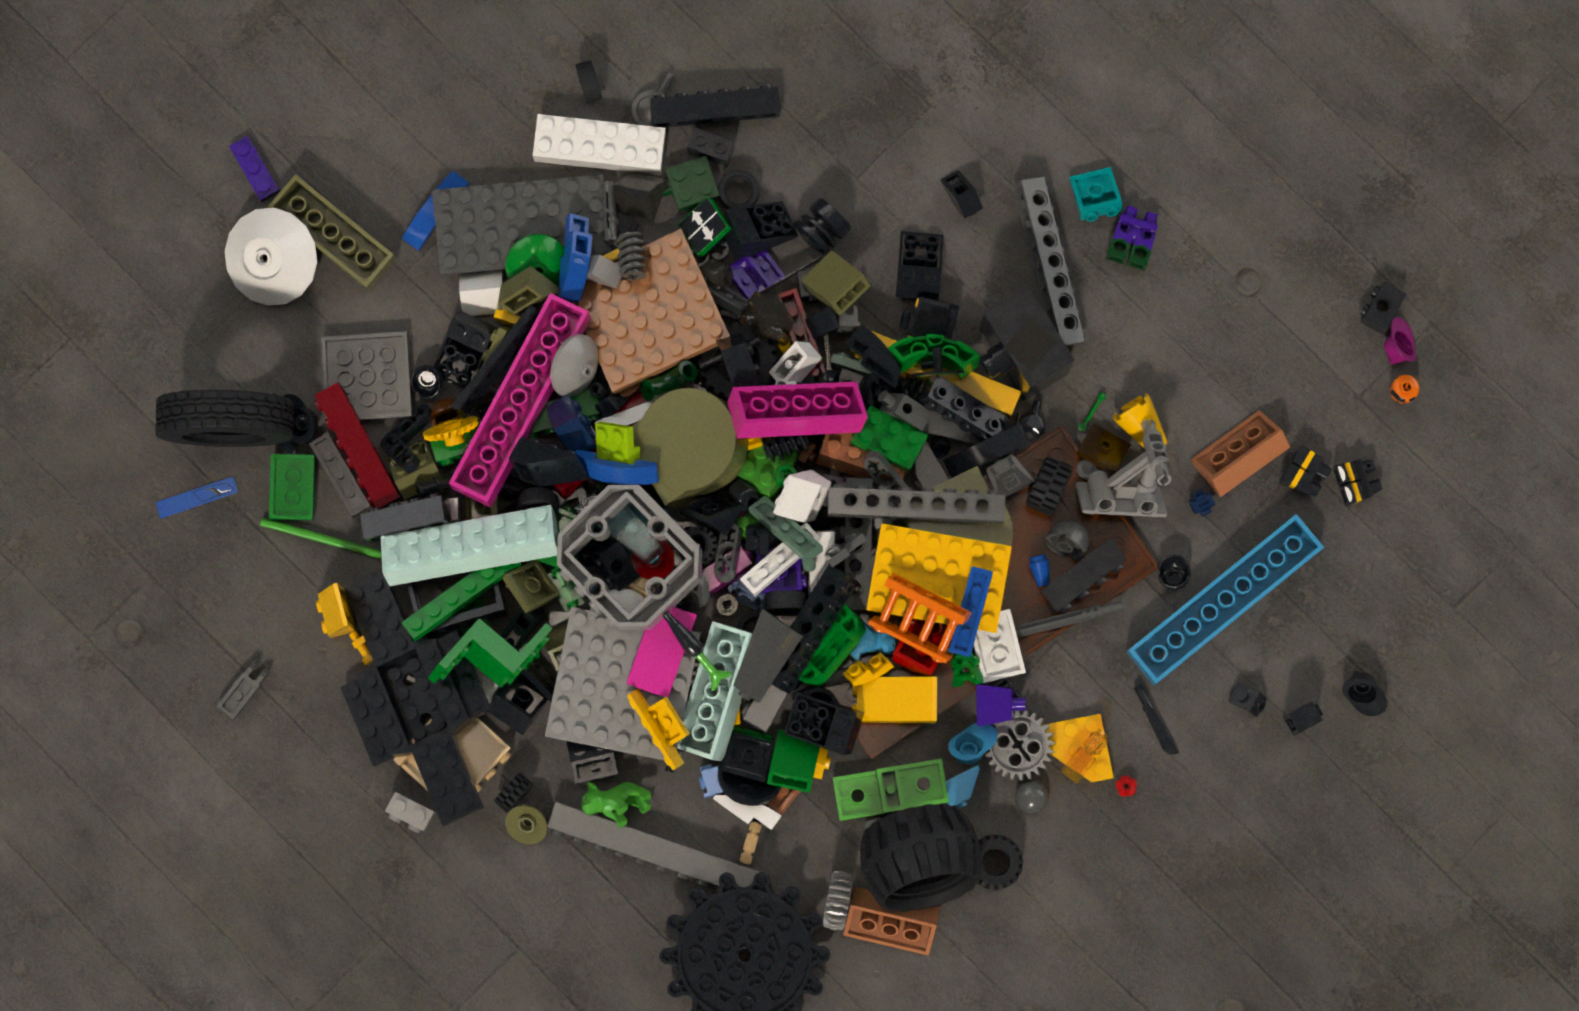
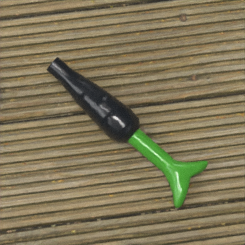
(693, 648)

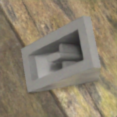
(603, 271)

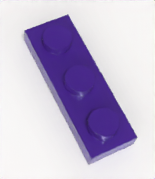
(254, 168)

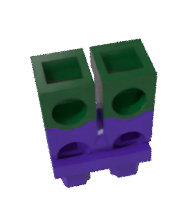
(1133, 231)

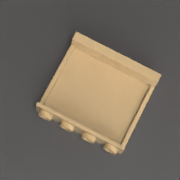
(479, 748)

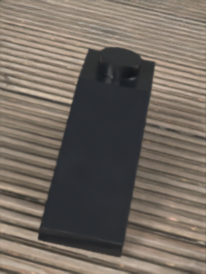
(522, 626)

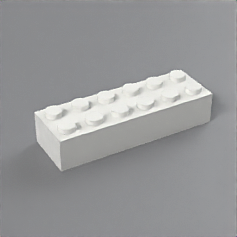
(599, 144)

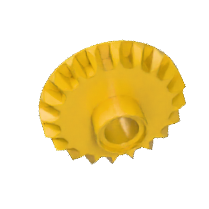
(451, 430)

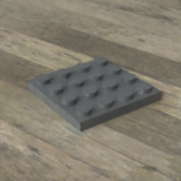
(371, 371)

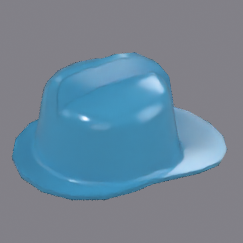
(972, 743)

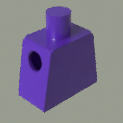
(997, 704)

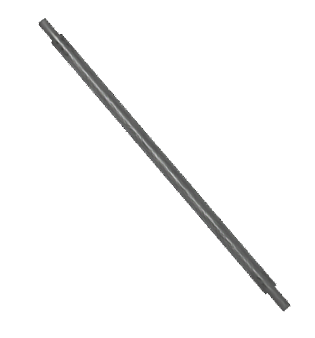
(1021, 630)

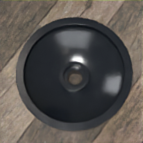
(754, 795)

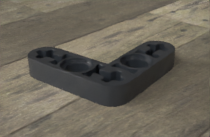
(400, 438)

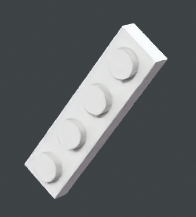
(773, 565)

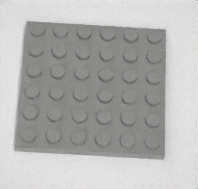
(592, 689)

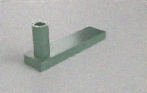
(788, 532)

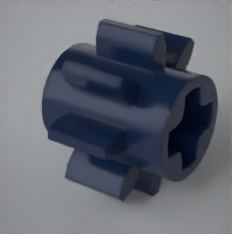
(1201, 502)

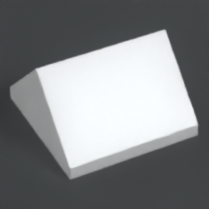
(480, 292)

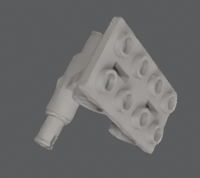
(1139, 497)

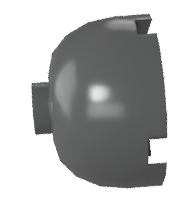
(1068, 538)

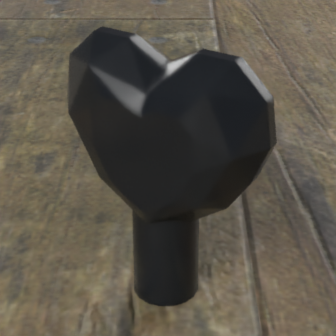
(1032, 421)

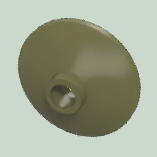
(521, 829)

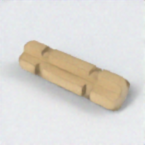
(750, 843)

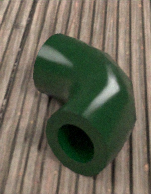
(669, 381)

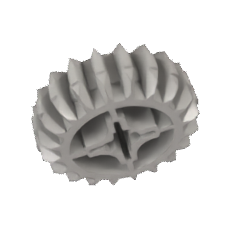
(838, 900)

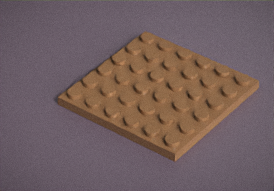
(653, 319)

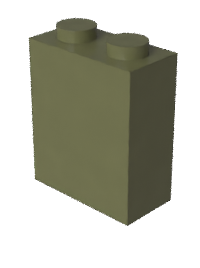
(835, 282)

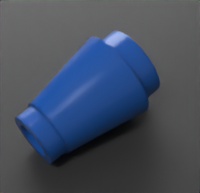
(1040, 569)

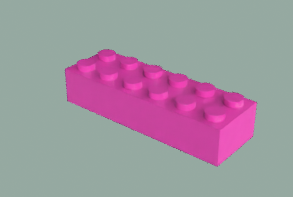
(797, 409)

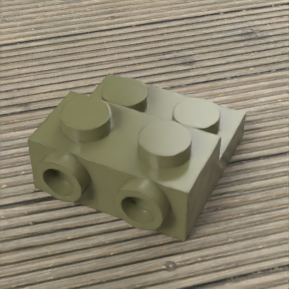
(531, 586)

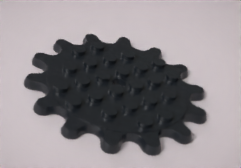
(737, 921)

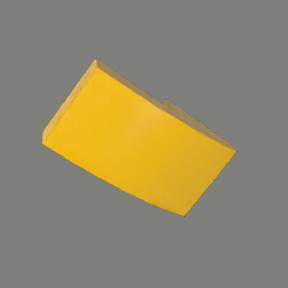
(863, 673)

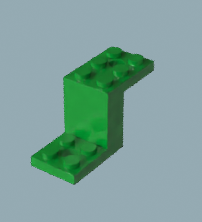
(491, 654)

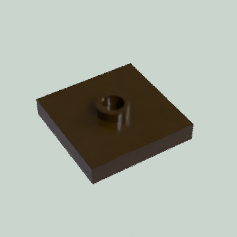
(1103, 449)

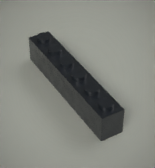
(715, 107)

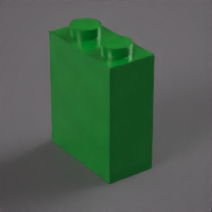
(793, 763)

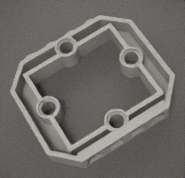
(602, 511)

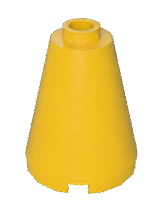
(1134, 414)

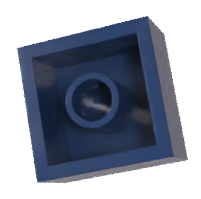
(571, 424)

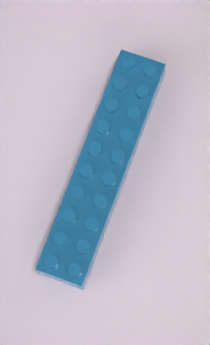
(1224, 599)

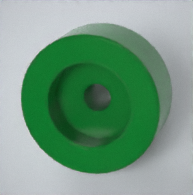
(782, 473)

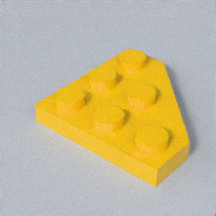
(1071, 735)

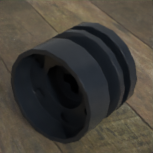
(824, 224)

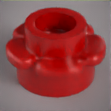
(1131, 782)

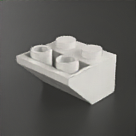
(802, 496)

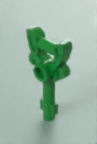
(961, 662)

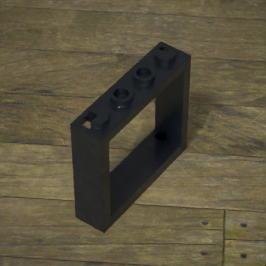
(464, 619)

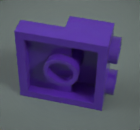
(789, 580)

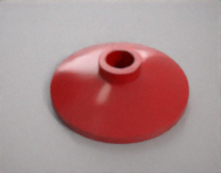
(661, 569)

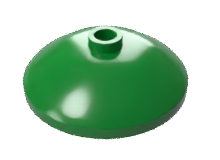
(536, 251)

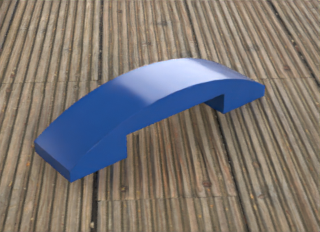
(424, 222)
(618, 473)

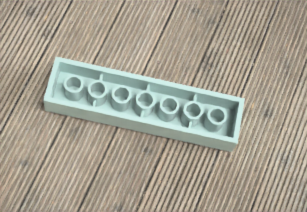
(469, 545)

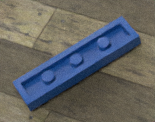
(973, 601)

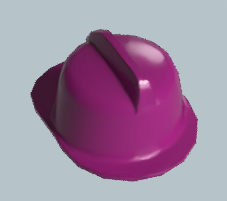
(1400, 343)

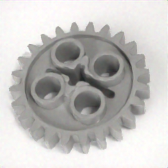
(1035, 733)

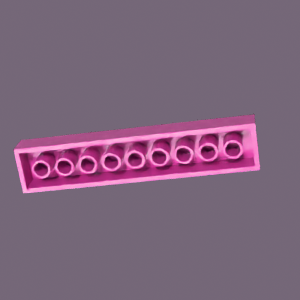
(517, 402)

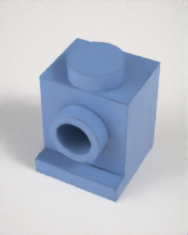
(709, 781)

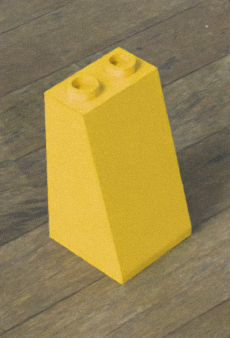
(898, 700)

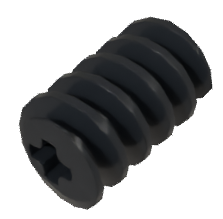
(783, 444)

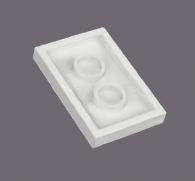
(999, 651)

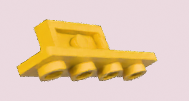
(662, 724)

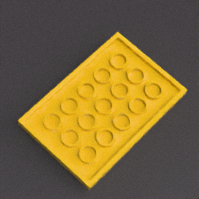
(939, 565)

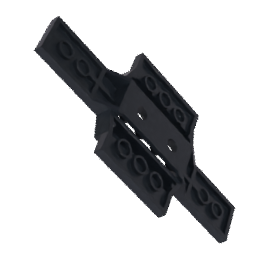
(449, 701)

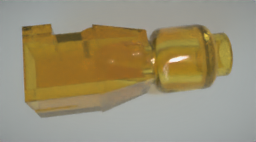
(1085, 756)

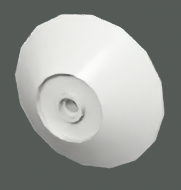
(289, 255)

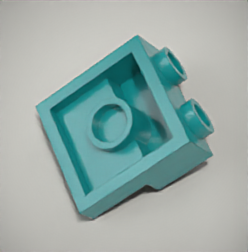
(1096, 194)

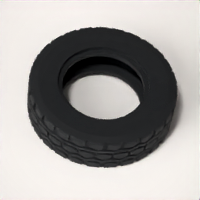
(224, 418)

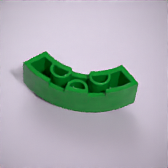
(955, 355)

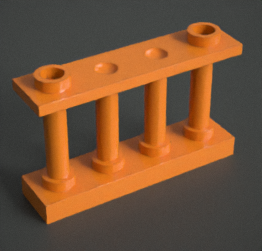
(936, 604)

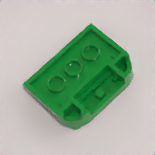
(834, 648)

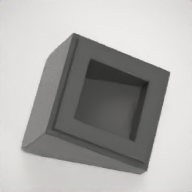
(557, 618)

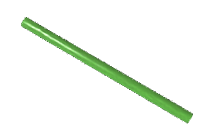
(321, 538)

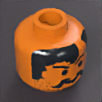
(1398, 392)

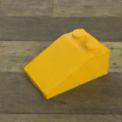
(336, 611)

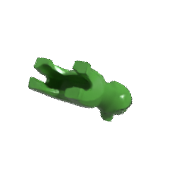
(616, 801)

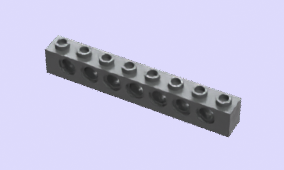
(1040, 254)
(838, 508)

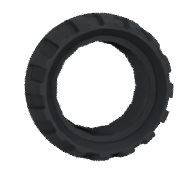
(920, 857)

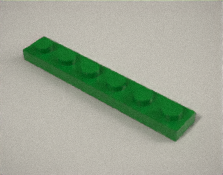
(454, 599)

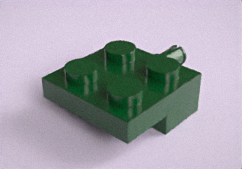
(690, 183)

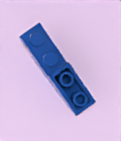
(576, 258)

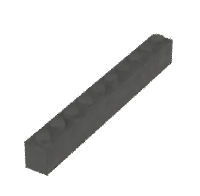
(645, 847)

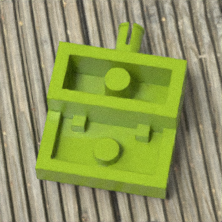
(616, 443)

